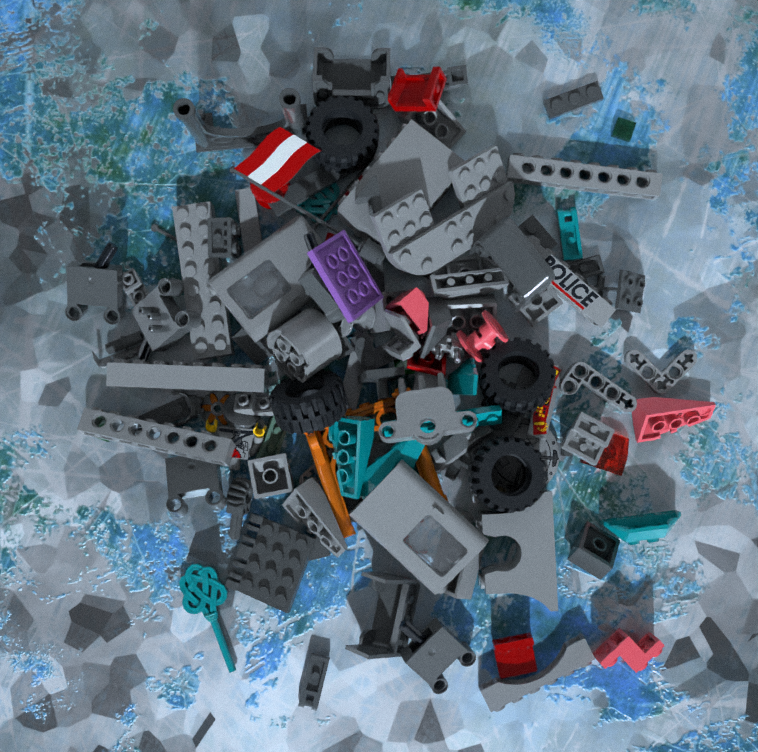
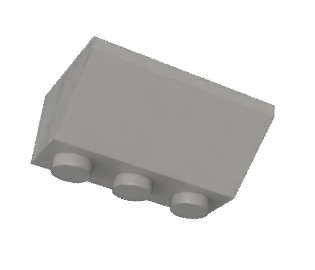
(463, 583)

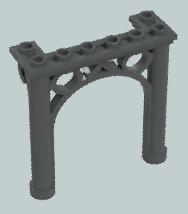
(216, 139)

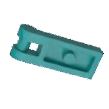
(569, 234)

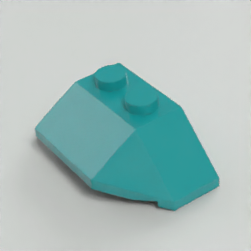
(642, 526)

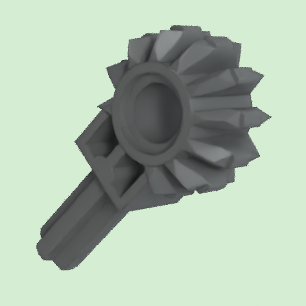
(238, 504)

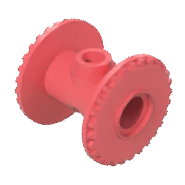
(483, 338)

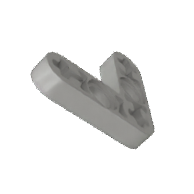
(656, 375)

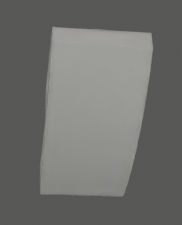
(134, 286)
(252, 405)

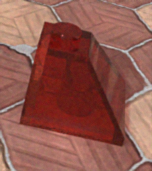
(614, 456)

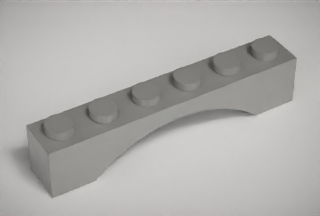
(500, 692)

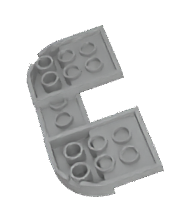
(421, 247)

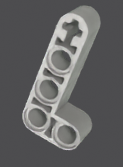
(600, 390)

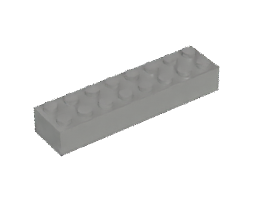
(214, 334)
(184, 377)

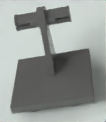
(629, 290)

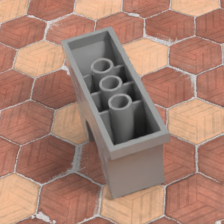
(534, 564)

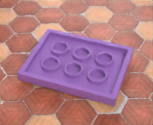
(345, 275)

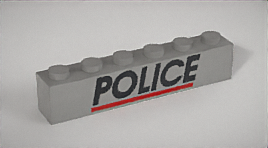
(574, 290)

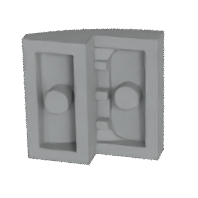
(587, 438)

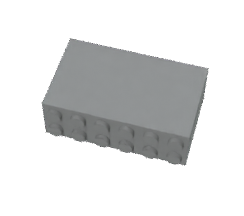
(408, 164)

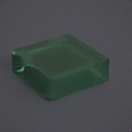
(623, 129)

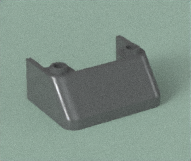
(517, 260)
(395, 603)

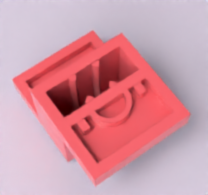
(634, 654)

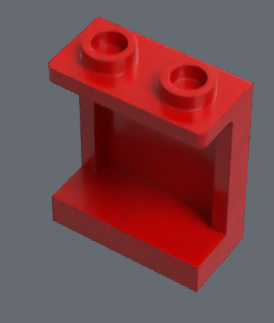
(417, 91)

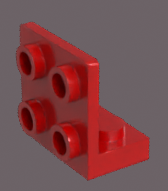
(514, 655)

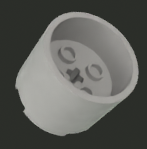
(305, 345)

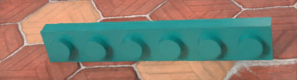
(485, 416)

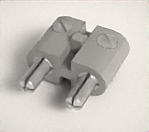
(449, 345)

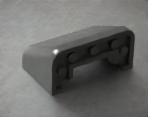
(357, 78)

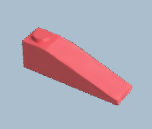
(659, 415)

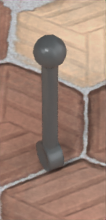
(155, 228)

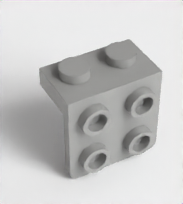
(405, 341)

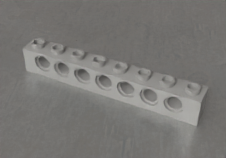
(650, 178)
(90, 426)

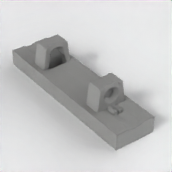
(457, 446)

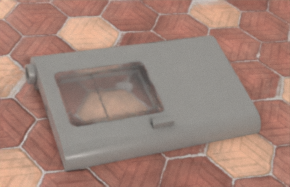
(264, 283)
(423, 539)

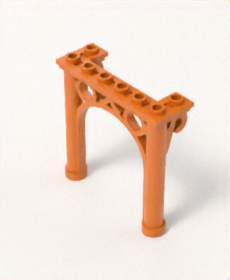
(327, 469)

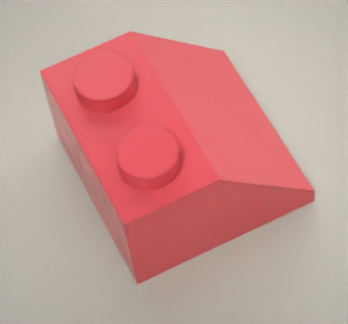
(414, 307)

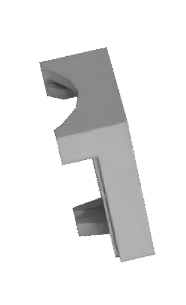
(540, 307)

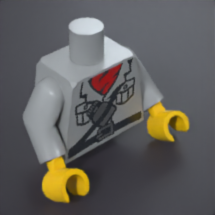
(246, 440)

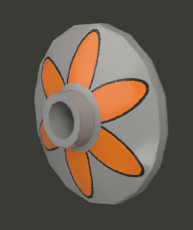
(210, 401)

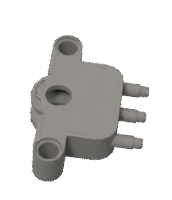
(425, 405)

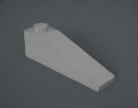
(311, 507)

